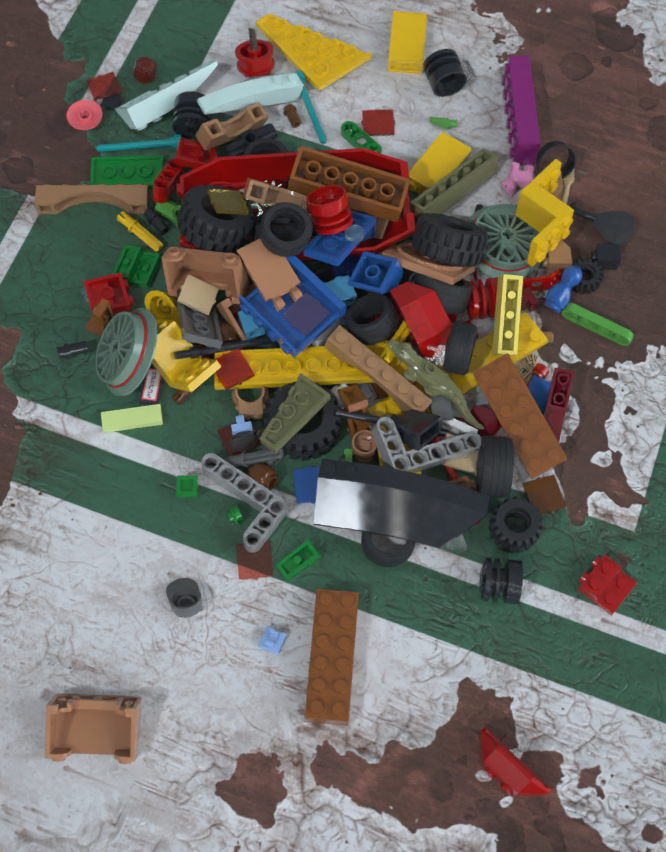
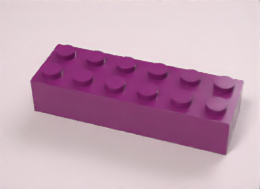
(520, 110)

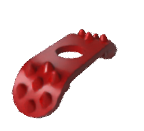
(547, 281)

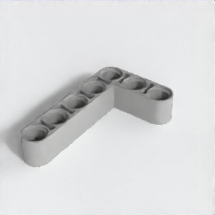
(424, 455)
(248, 495)

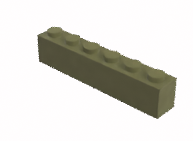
(456, 184)

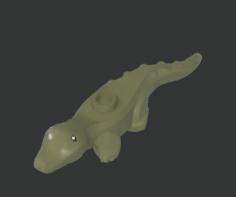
(432, 378)

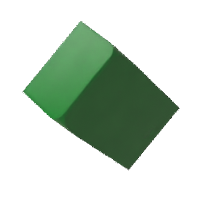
(299, 559)

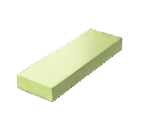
(131, 418)

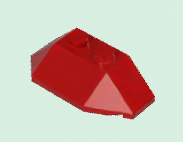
(422, 316)
(508, 769)

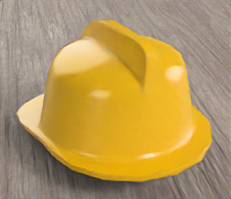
(162, 305)

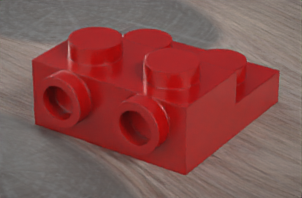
(193, 155)
(110, 288)
(606, 584)

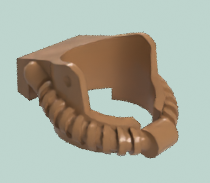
(252, 409)

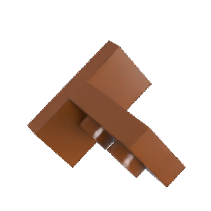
(102, 315)
(353, 401)

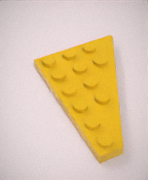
(316, 56)

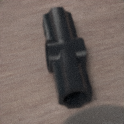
(238, 146)

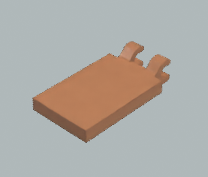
(270, 273)

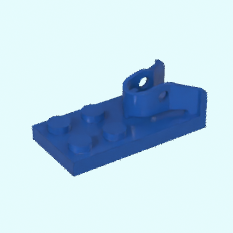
(335, 247)

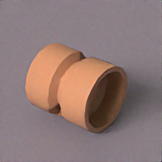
(364, 447)

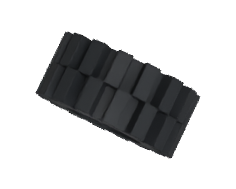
(594, 270)

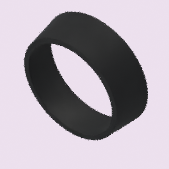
(570, 164)

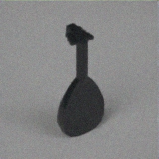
(613, 226)

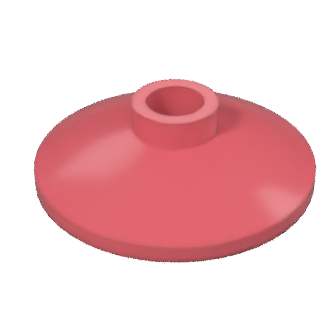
(84, 109)

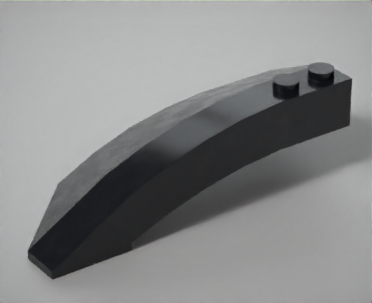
(395, 503)

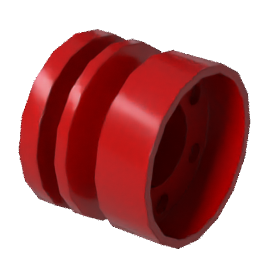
(329, 209)
(482, 299)

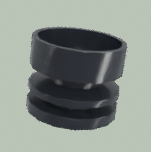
(445, 72)
(188, 114)
(501, 580)

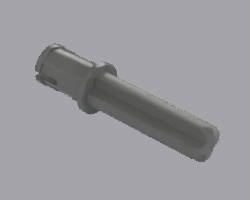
(245, 458)

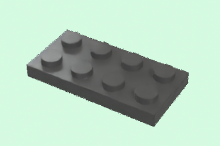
(199, 327)

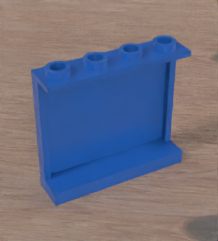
(277, 327)

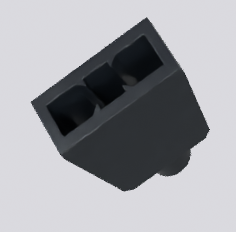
(417, 428)

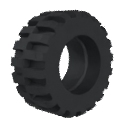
(209, 229)
(449, 240)
(314, 442)

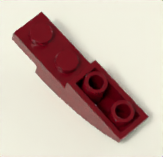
(558, 399)

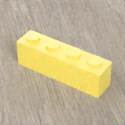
(507, 315)

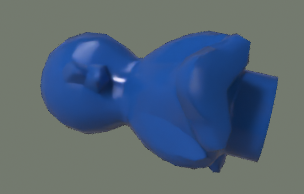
(560, 293)

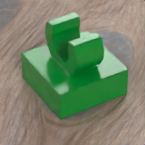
(187, 486)

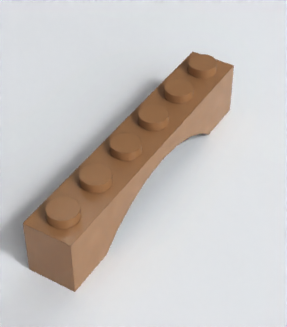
(56, 198)
(561, 255)
(353, 352)

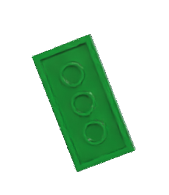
(126, 170)

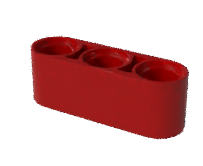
(167, 181)

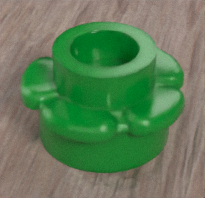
(235, 515)

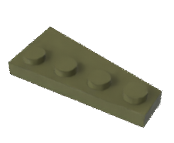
(299, 407)

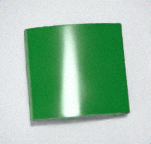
(138, 265)

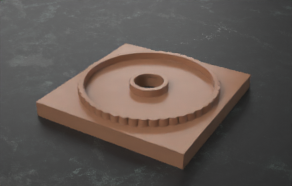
(424, 265)

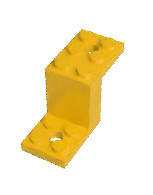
(544, 212)
(180, 373)

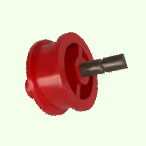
(254, 56)

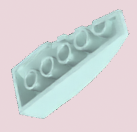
(263, 89)
(154, 104)

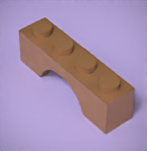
(216, 133)
(272, 194)

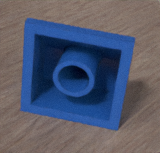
(376, 273)

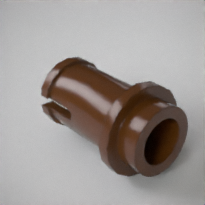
(290, 112)
(180, 396)

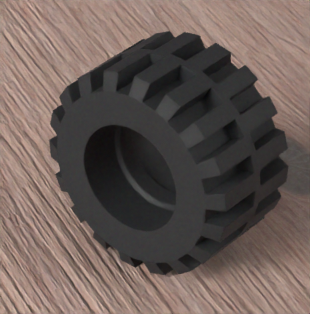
(523, 511)

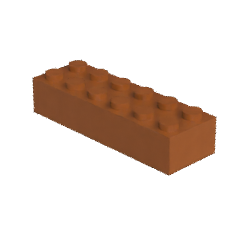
(366, 187)
(519, 416)
(331, 657)

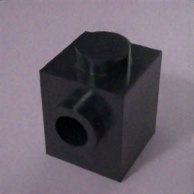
(607, 256)

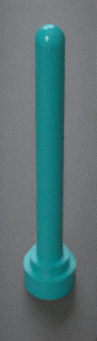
(319, 131)
(173, 142)

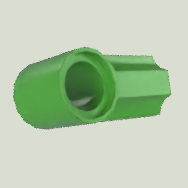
(169, 210)

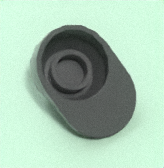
(184, 597)

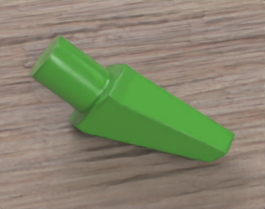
(443, 122)

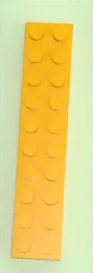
(529, 340)
(277, 369)

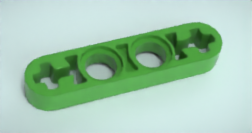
(598, 324)

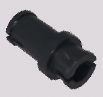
(154, 218)
(72, 349)

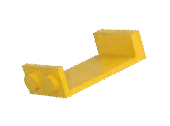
(407, 42)
(437, 162)

